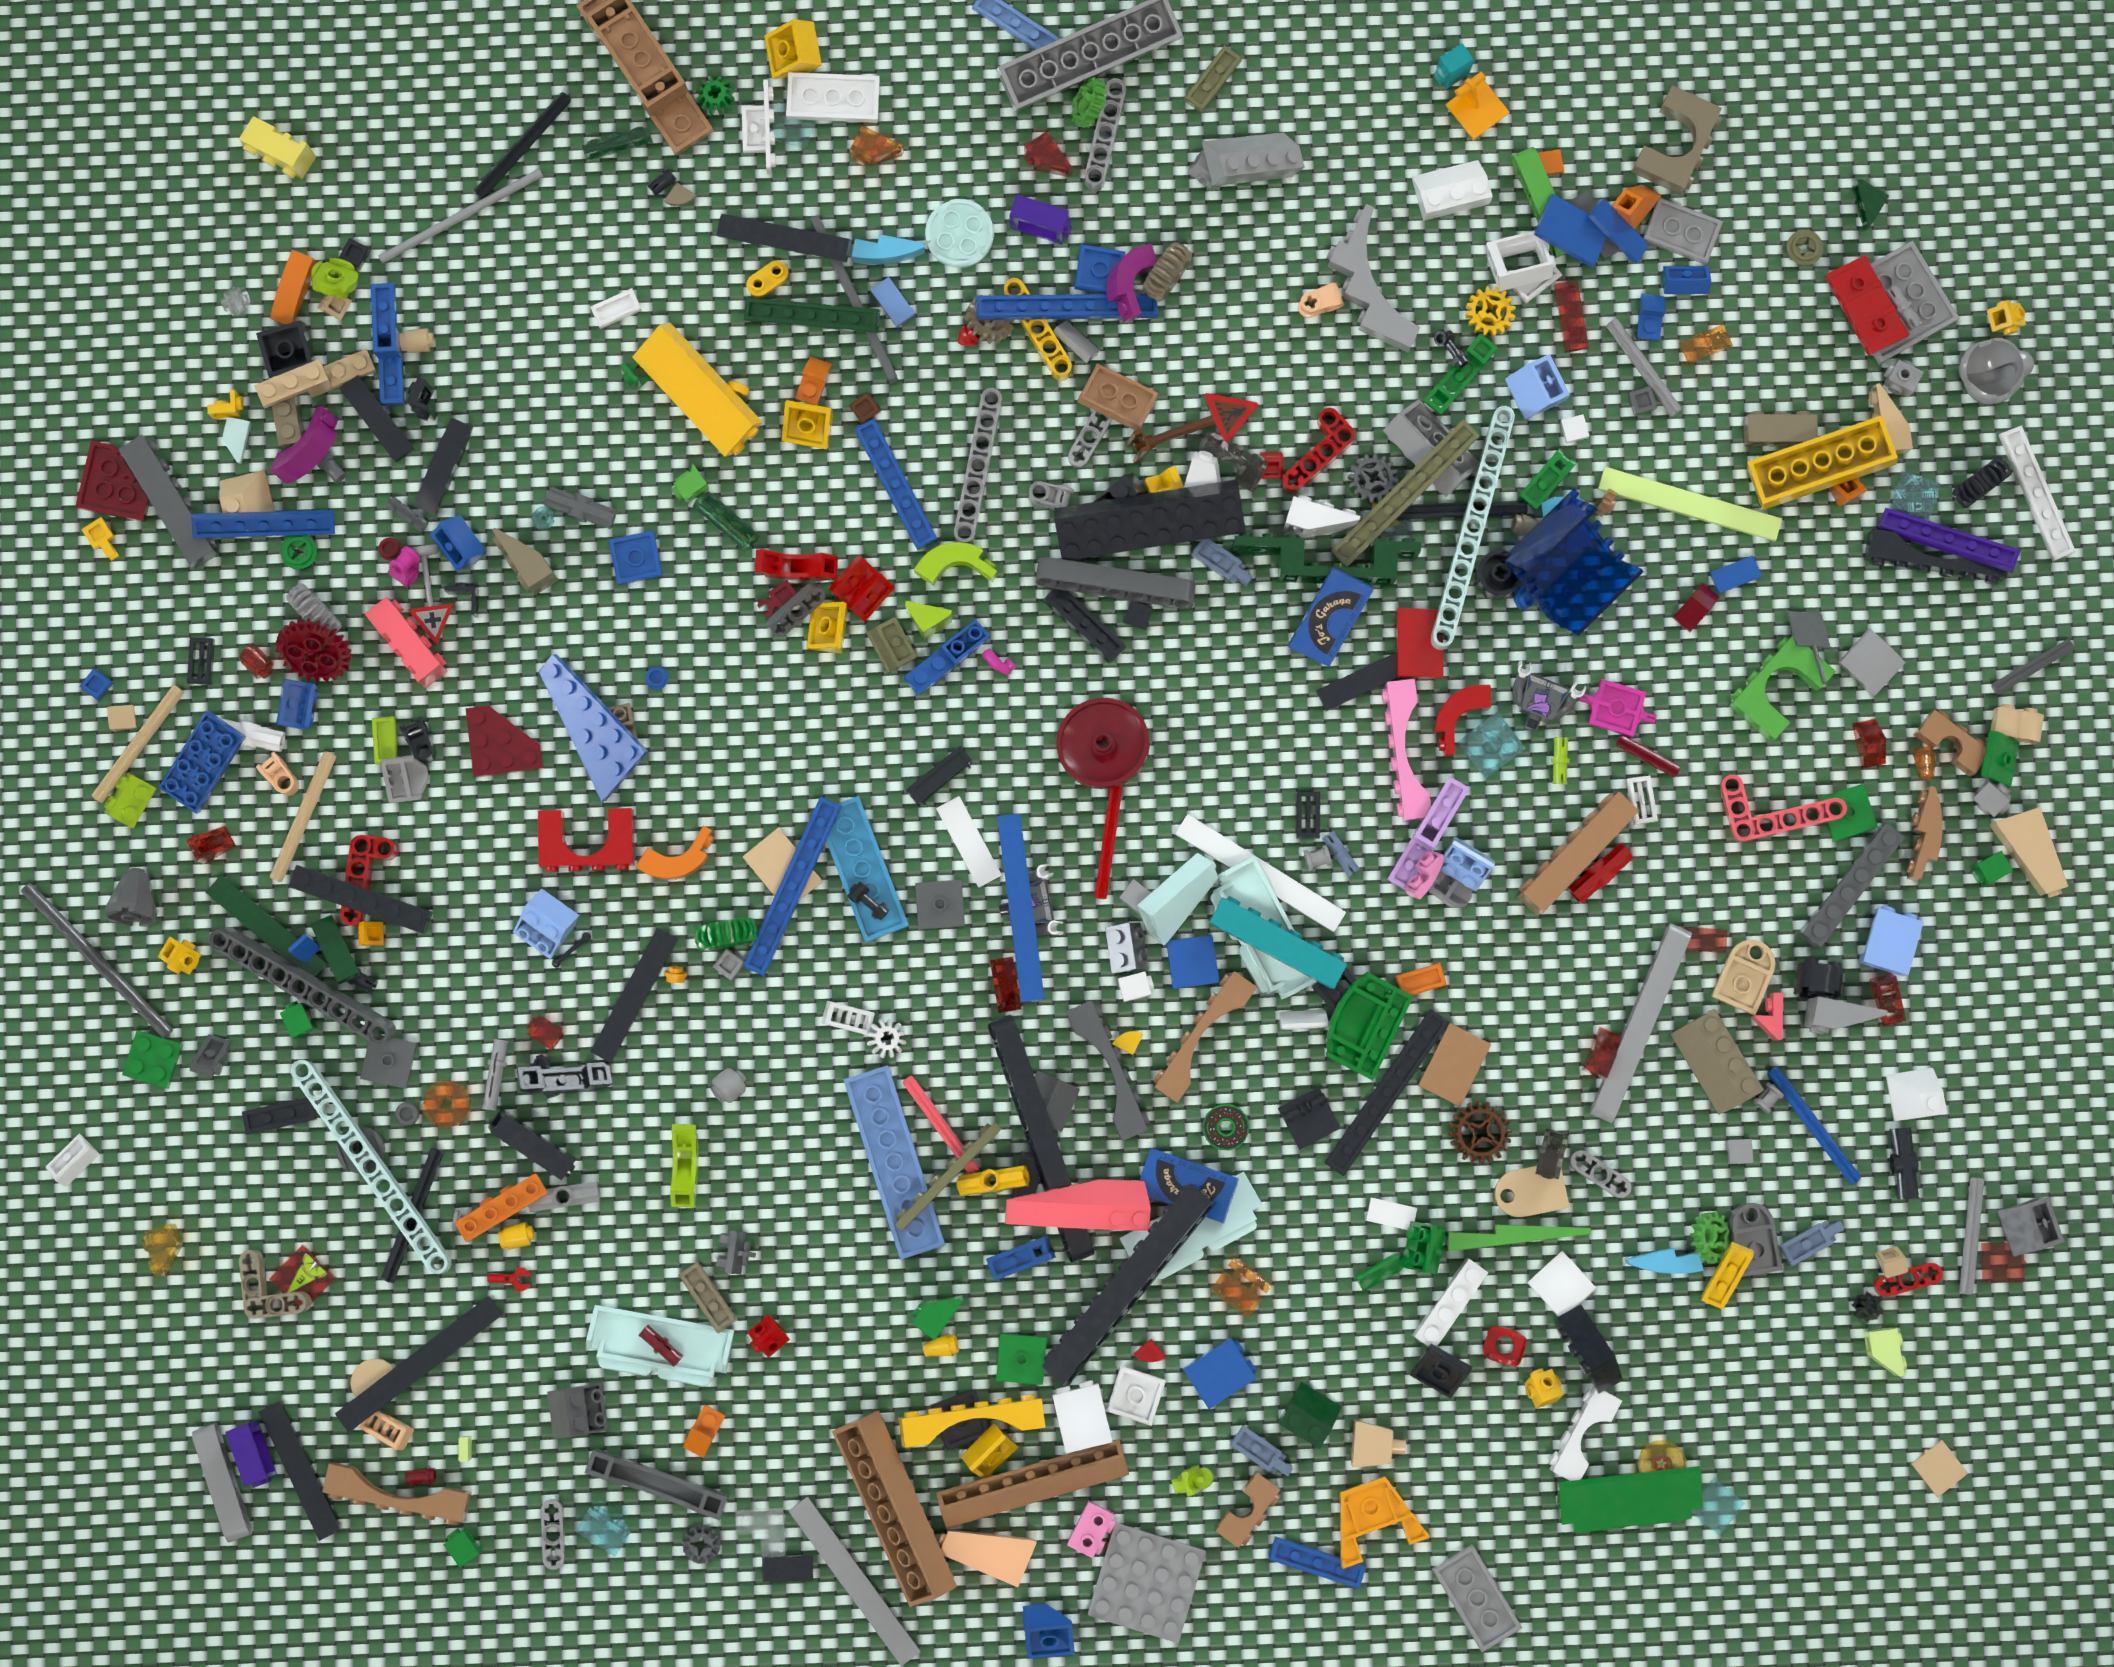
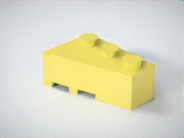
(277, 148)

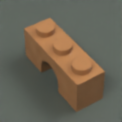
(1969, 751)
(1238, 1528)

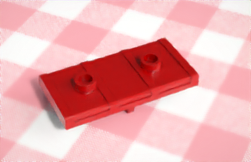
(1866, 305)

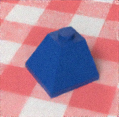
(1047, 1632)

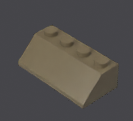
(1716, 1062)

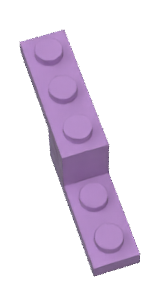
(1429, 831)

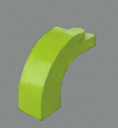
(953, 554)
(685, 1165)

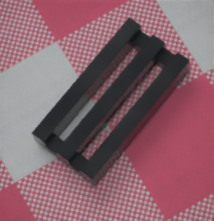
(209, 664)
(1308, 834)

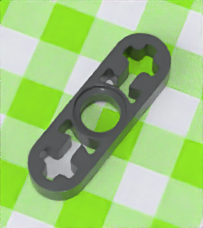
(795, 619)

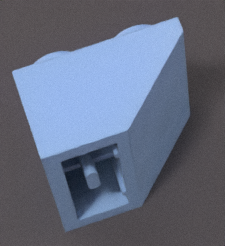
(1537, 387)
(1466, 864)
(545, 923)

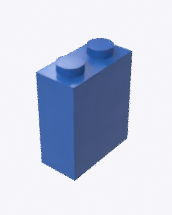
(1220, 1372)

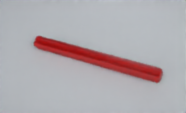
(1108, 842)

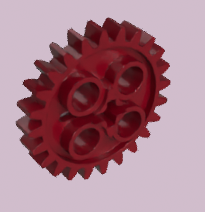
(313, 650)

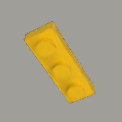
(1727, 1275)

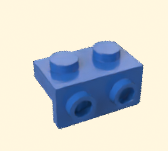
(296, 704)

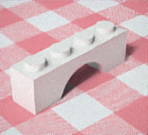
(1451, 1303)
(1569, 1460)

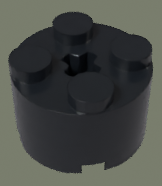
(1490, 585)
(1818, 979)

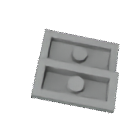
(1871, 662)

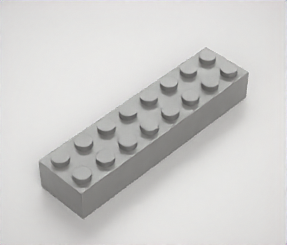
(1089, 53)

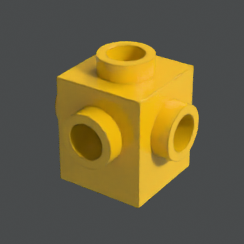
(2006, 317)
(179, 955)
(1543, 1387)

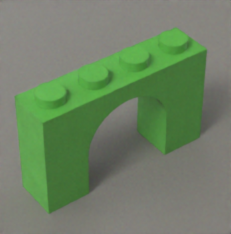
(1752, 701)

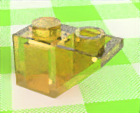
(163, 1247)

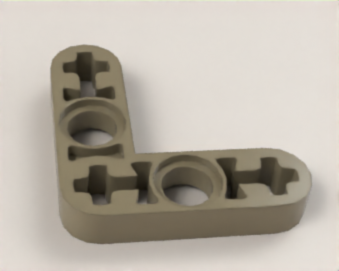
(260, 1296)

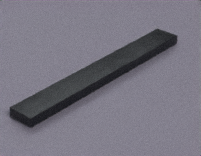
(1386, 1092)
(419, 1364)

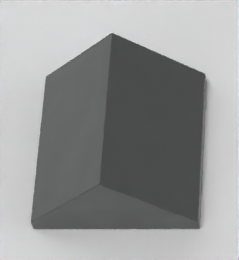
(1057, 1098)

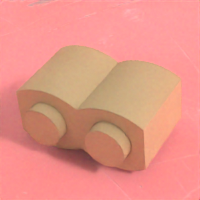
(2017, 724)

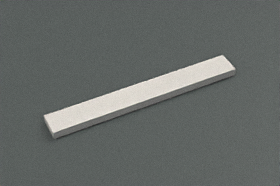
(1283, 886)

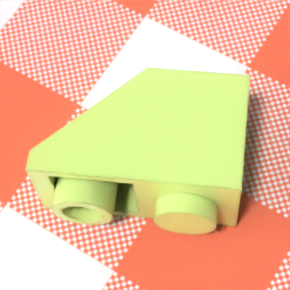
(1884, 1348)

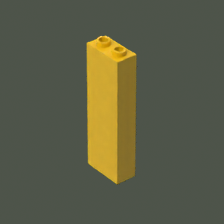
(697, 389)

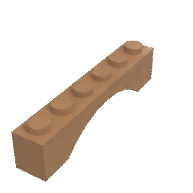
(1232, 996)
(349, 1482)

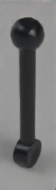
(585, 938)

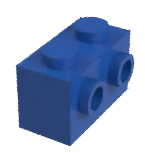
(458, 542)

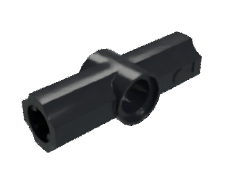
(1904, 1163)

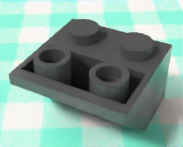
(577, 1410)

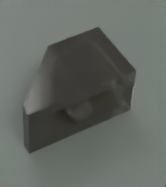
(1552, 1154)

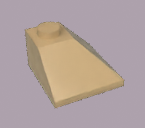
(246, 494)

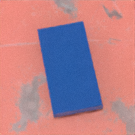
(202, 762)

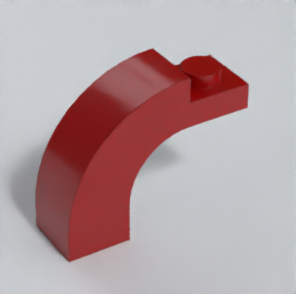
(796, 566)
(1465, 700)

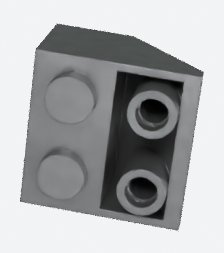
(2030, 1226)

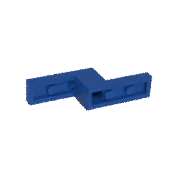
(387, 344)

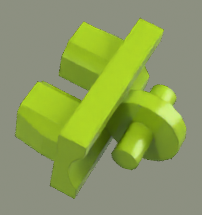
(1193, 1480)

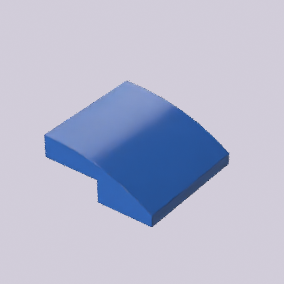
(1192, 961)

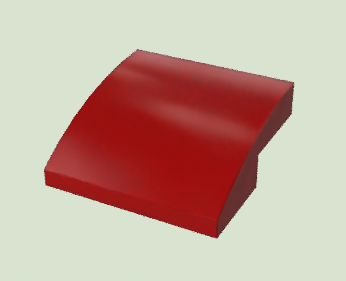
(861, 588)

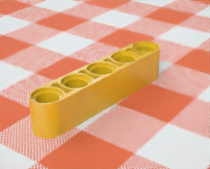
(1045, 338)

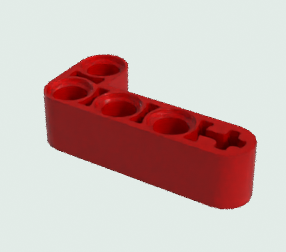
(1315, 455)
(367, 859)

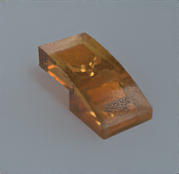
(1706, 344)

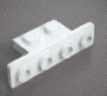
(756, 128)

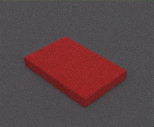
(1413, 644)

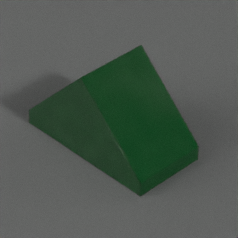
(1868, 201)

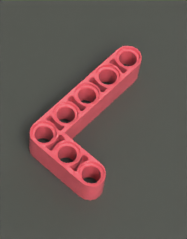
(1775, 818)

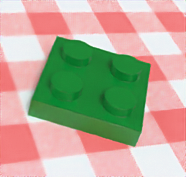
(152, 1059)

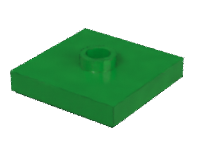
(2000, 758)
(1858, 817)
(1021, 1359)

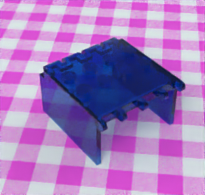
(1571, 565)

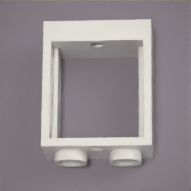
(1515, 245)

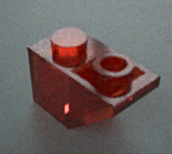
(1005, 984)

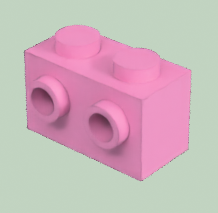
(1091, 1529)

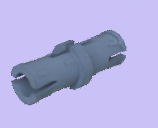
(1341, 853)

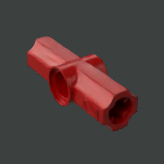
(1600, 873)

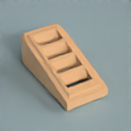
(403, 1437)

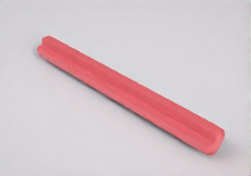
(937, 1121)

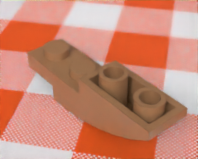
(1928, 825)

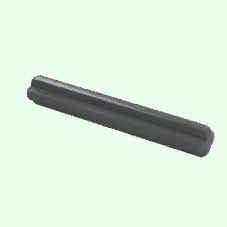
(2032, 666)

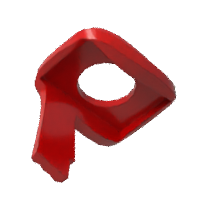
(1512, 1359)

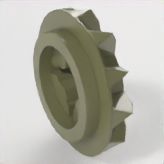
(1814, 245)

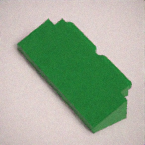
(1630, 1499)

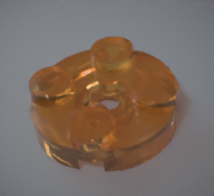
(434, 1099)

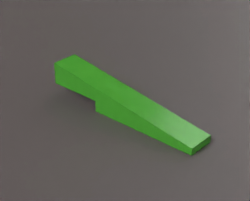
(1509, 1235)

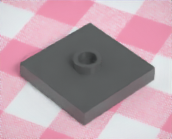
(940, 904)
(389, 1062)

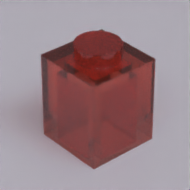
(545, 1031)

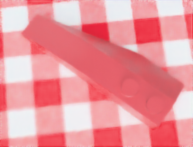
(1086, 1206)

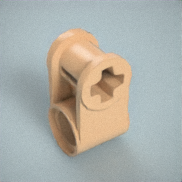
(1324, 300)
(276, 772)

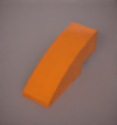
(292, 288)

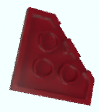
(110, 485)
(499, 745)

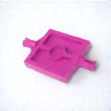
(1617, 708)

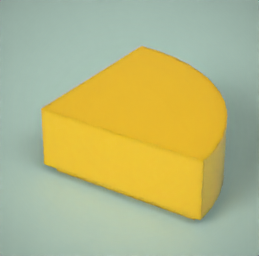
(1128, 1041)

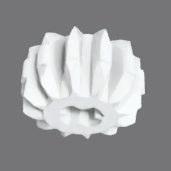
(892, 1042)

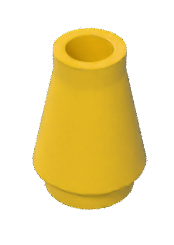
(942, 1346)

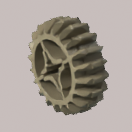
(1167, 271)

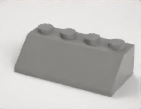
(1252, 158)
(1418, 433)

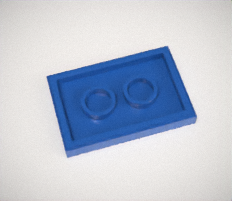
(1570, 231)

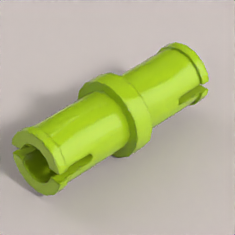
(1560, 760)

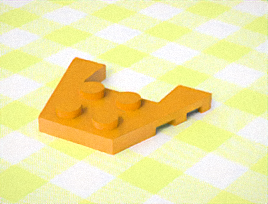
(1369, 1509)

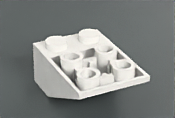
(1316, 519)

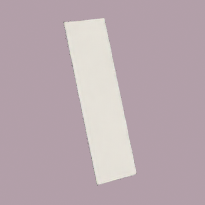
(968, 841)

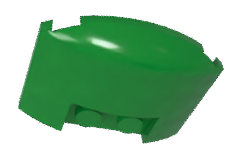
(1366, 1024)

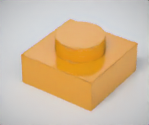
(371, 933)

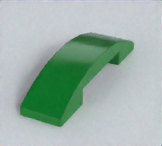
(1457, 379)

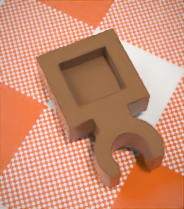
(1607, 503)

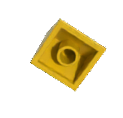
(807, 424)
(828, 627)
(989, 1452)

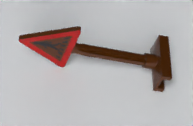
(1226, 414)

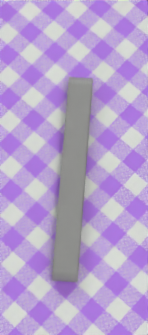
(1641, 1022)

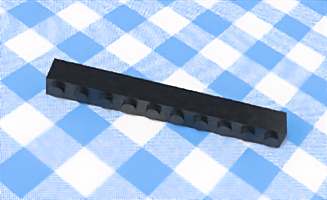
(1128, 1284)

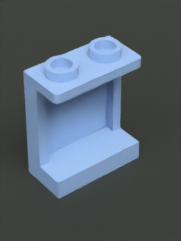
(1892, 941)

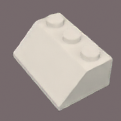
(1452, 190)

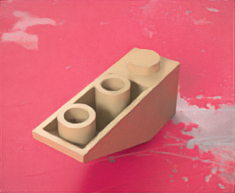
(1895, 422)

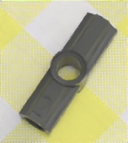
(580, 507)

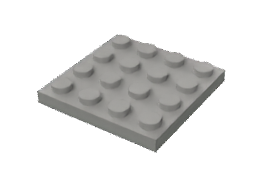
(1918, 284)
(1146, 1582)

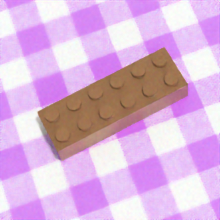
(1582, 848)

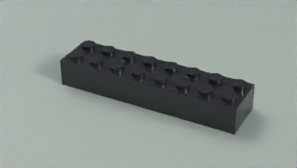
(1149, 520)

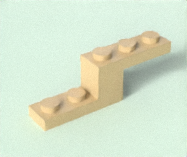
(314, 378)

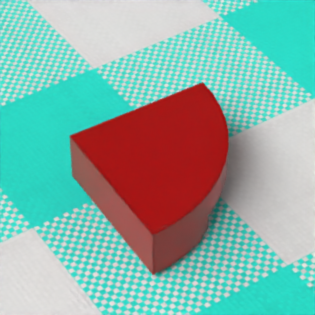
(1149, 1352)

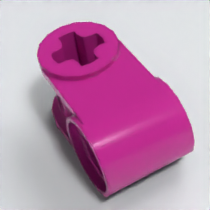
(405, 567)

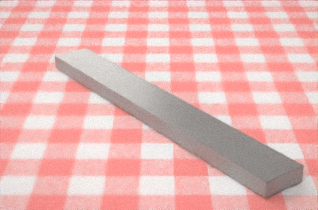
(854, 1581)

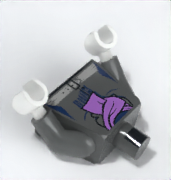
(1542, 698)
(1041, 903)

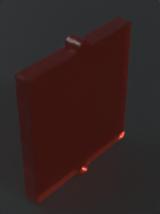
(2000, 1265)

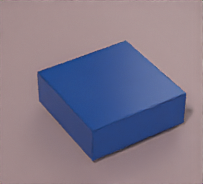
(96, 684)

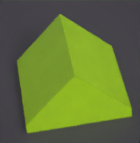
(928, 618)

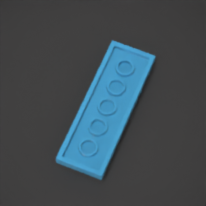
(860, 860)

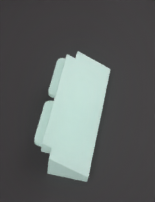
(1250, 887)
(1209, 1233)
(621, 1349)

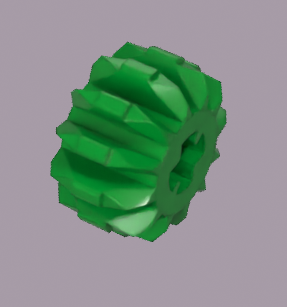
(724, 95)

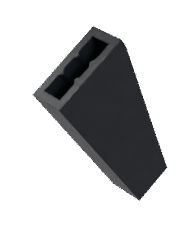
(531, 1144)

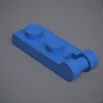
(1019, 1258)

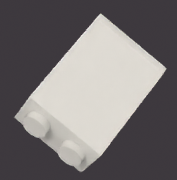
(1081, 1416)

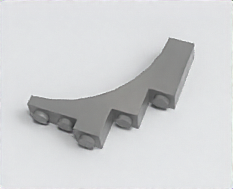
(1380, 318)

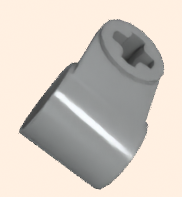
(1052, 495)

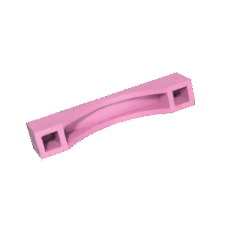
(1414, 799)

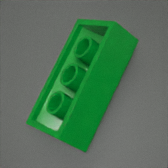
(935, 1314)

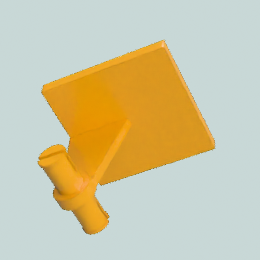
(1476, 106)

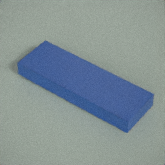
(1618, 230)

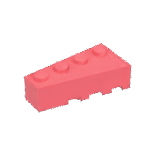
(406, 642)

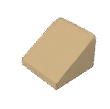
(334, 306)
(121, 717)
(1892, 1262)

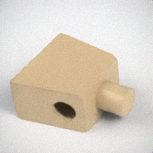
(1373, 1445)

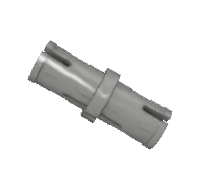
(1903, 307)

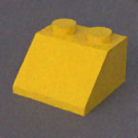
(793, 48)

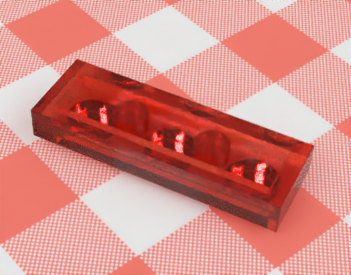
(1571, 316)

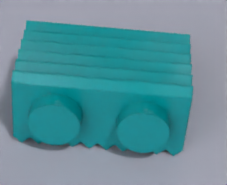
(1453, 66)

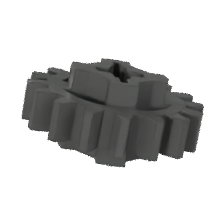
(1364, 474)

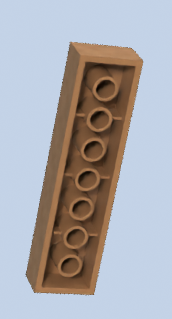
(894, 1509)

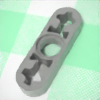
(1076, 449)
(1611, 1188)
(545, 1541)

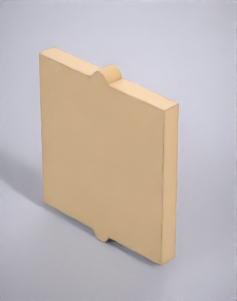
(1939, 1468)

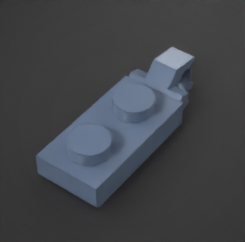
(1221, 562)
(1810, 1241)
(1260, 1451)

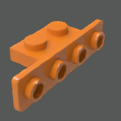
(501, 1207)

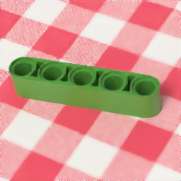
(1535, 184)

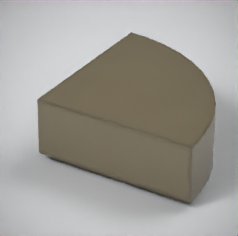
(679, 196)

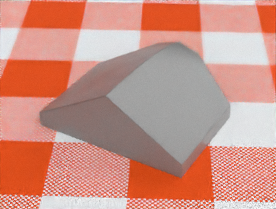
(404, 778)
(1450, 891)

